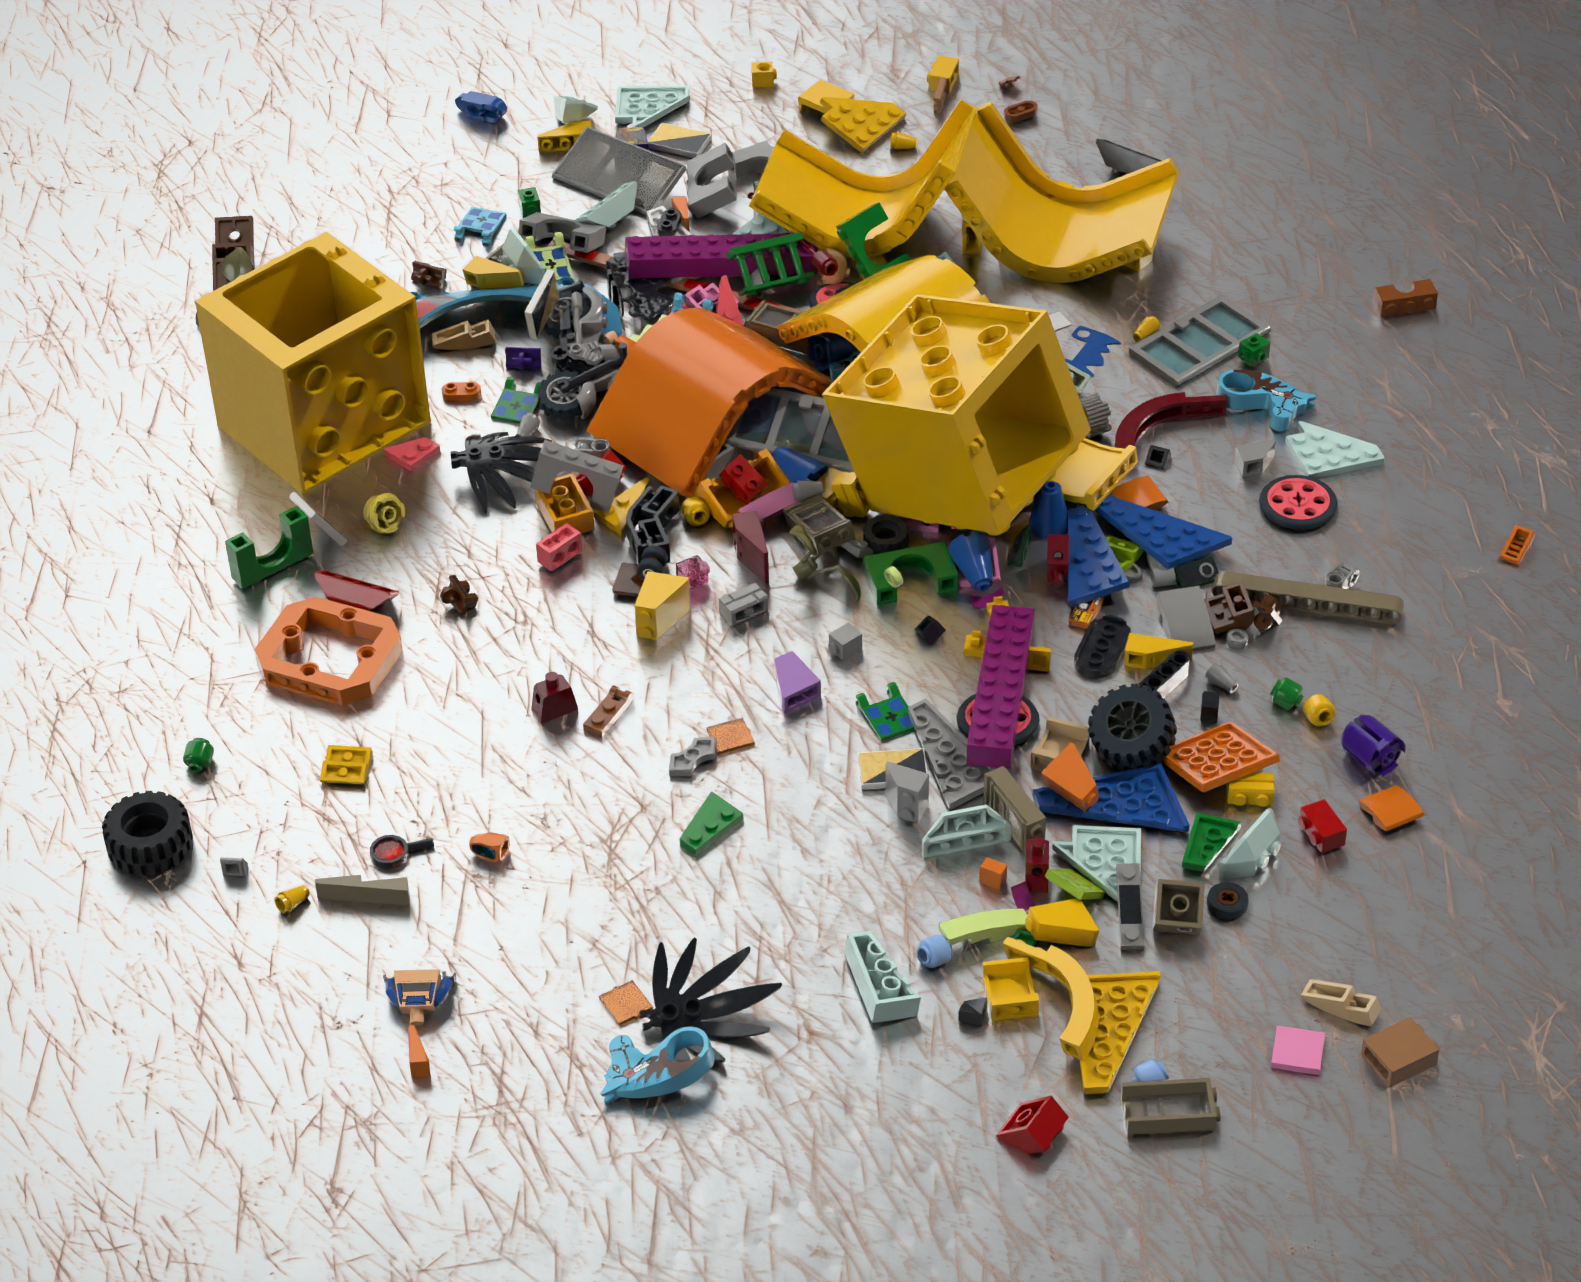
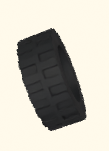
(890, 524)

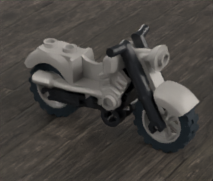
(587, 364)

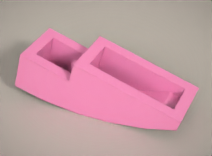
(771, 504)

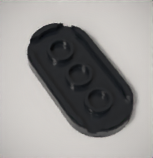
(1102, 647)

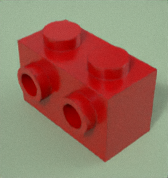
(743, 480)
(1322, 826)

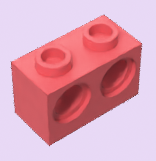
(559, 547)

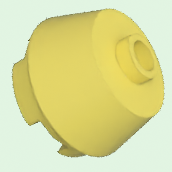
(384, 512)

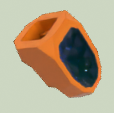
(490, 846)

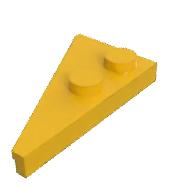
(618, 512)

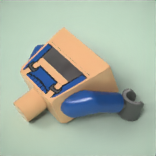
(418, 991)

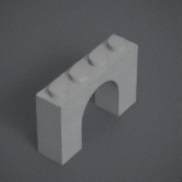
(751, 160)
(700, 170)
(583, 235)
(601, 472)

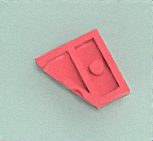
(413, 453)

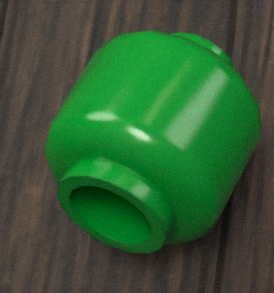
(1286, 693)
(198, 754)

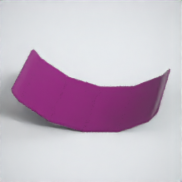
(982, 601)
(1022, 896)

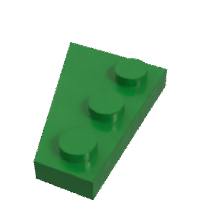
(709, 824)
(1207, 840)

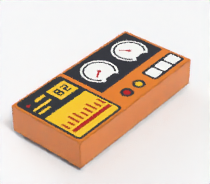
(1085, 613)

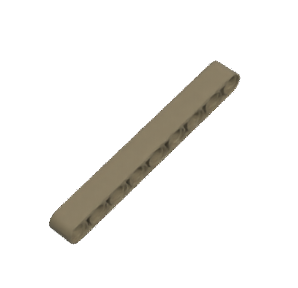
(1316, 597)

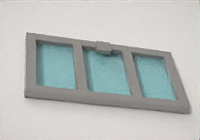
(1197, 340)
(793, 422)

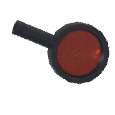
(393, 850)

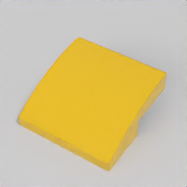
(346, 764)

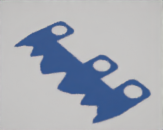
(1091, 351)

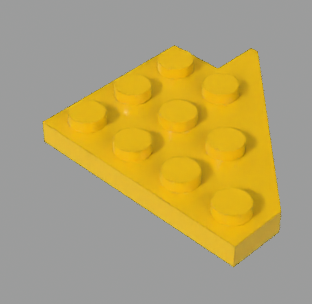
(860, 120)

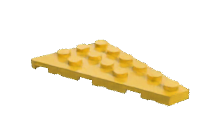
(1121, 1007)

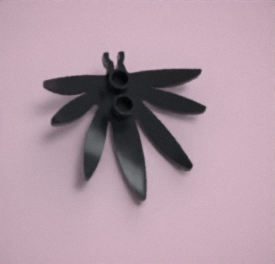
(487, 453)
(685, 1010)

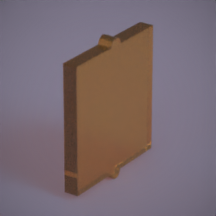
(731, 735)
(625, 1002)

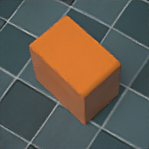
(993, 873)

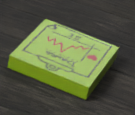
(1074, 884)

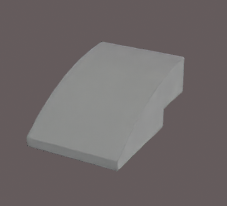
(1186, 617)

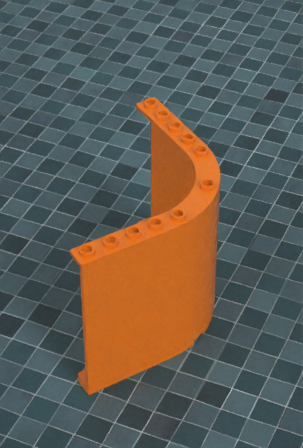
(688, 389)

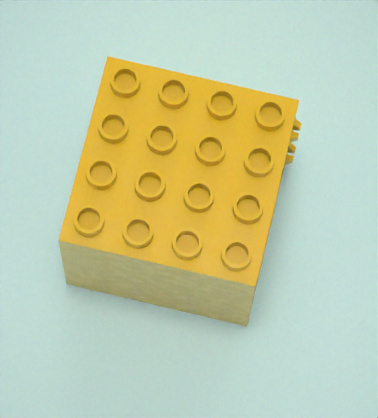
(314, 361)
(958, 412)

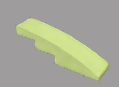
(983, 925)

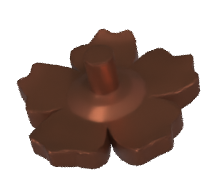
(1009, 80)

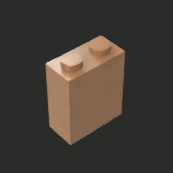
(1400, 1051)

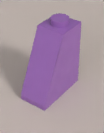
(795, 682)

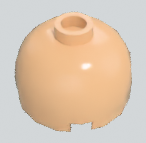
(843, 270)

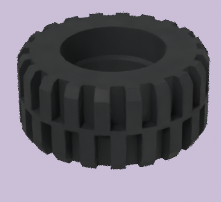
(152, 852)

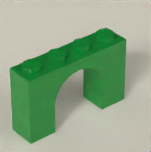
(853, 234)
(293, 546)
(929, 558)

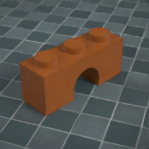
(1391, 301)

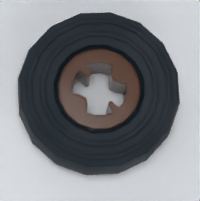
(1226, 909)

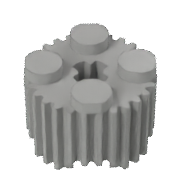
(1096, 414)

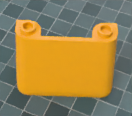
(722, 499)

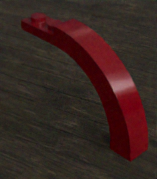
(1165, 409)

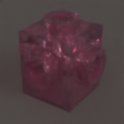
(695, 570)

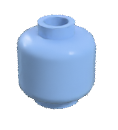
(934, 951)
(1149, 1071)

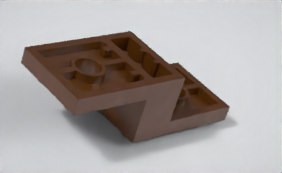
(225, 245)

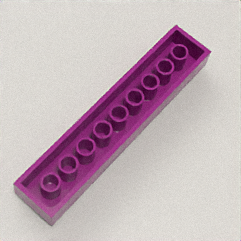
(703, 256)
(1000, 687)

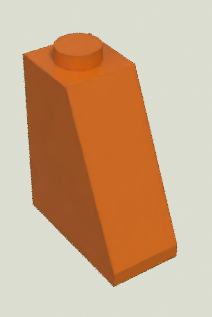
(1071, 778)

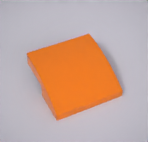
(1141, 492)
(1391, 807)

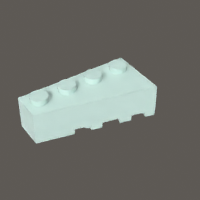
(880, 984)

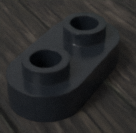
(669, 222)

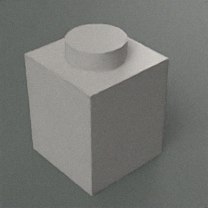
(845, 641)

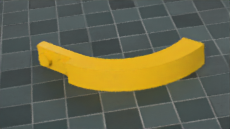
(1084, 1020)

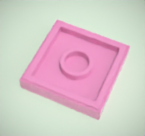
(1298, 1050)

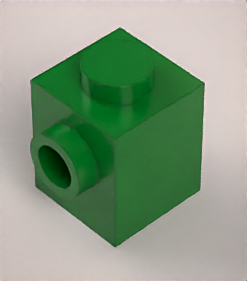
(528, 201)

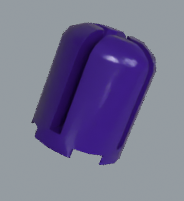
(1372, 744)

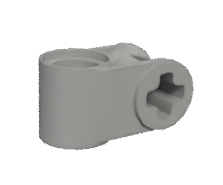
(592, 446)
(1341, 576)

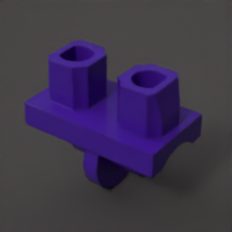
(523, 357)

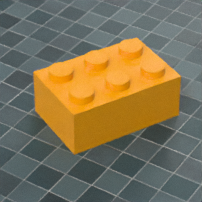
(565, 505)

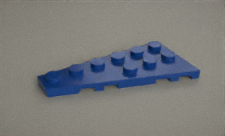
(1092, 563)

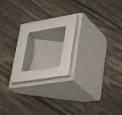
(233, 866)

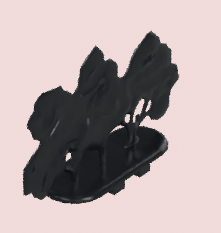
(645, 288)

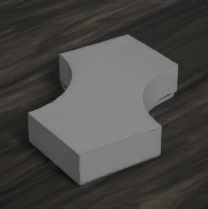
(686, 761)

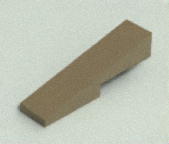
(352, 888)

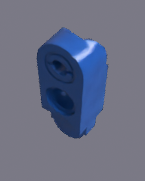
(481, 106)

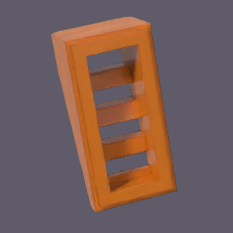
(680, 204)
(1520, 533)
(417, 1056)

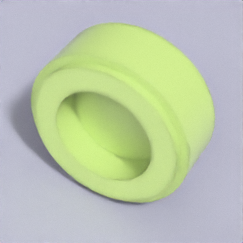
(893, 577)

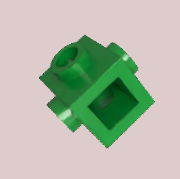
(1254, 349)

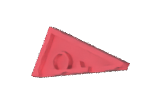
(726, 303)

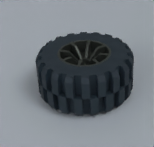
(1132, 727)

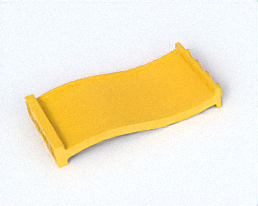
(1094, 472)

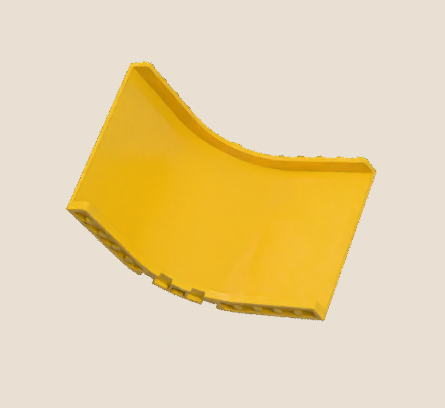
(816, 192)
(1058, 236)
(872, 303)

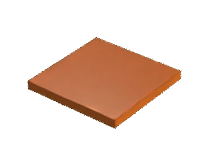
(1218, 756)

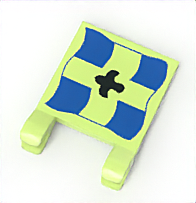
(553, 257)

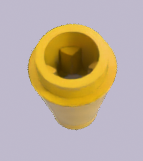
(902, 141)
(1146, 328)
(291, 898)

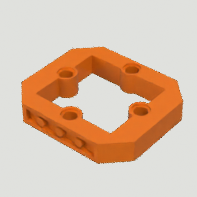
(307, 679)

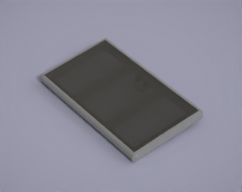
(604, 163)

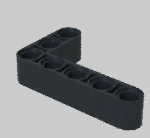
(1168, 673)

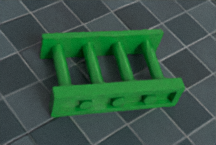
(773, 246)

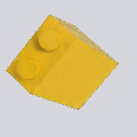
(661, 604)

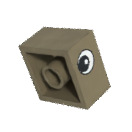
(1178, 907)

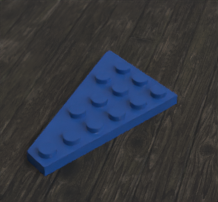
(1161, 535)
(1126, 797)

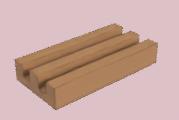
(940, 95)

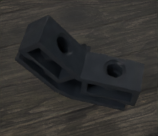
(652, 514)

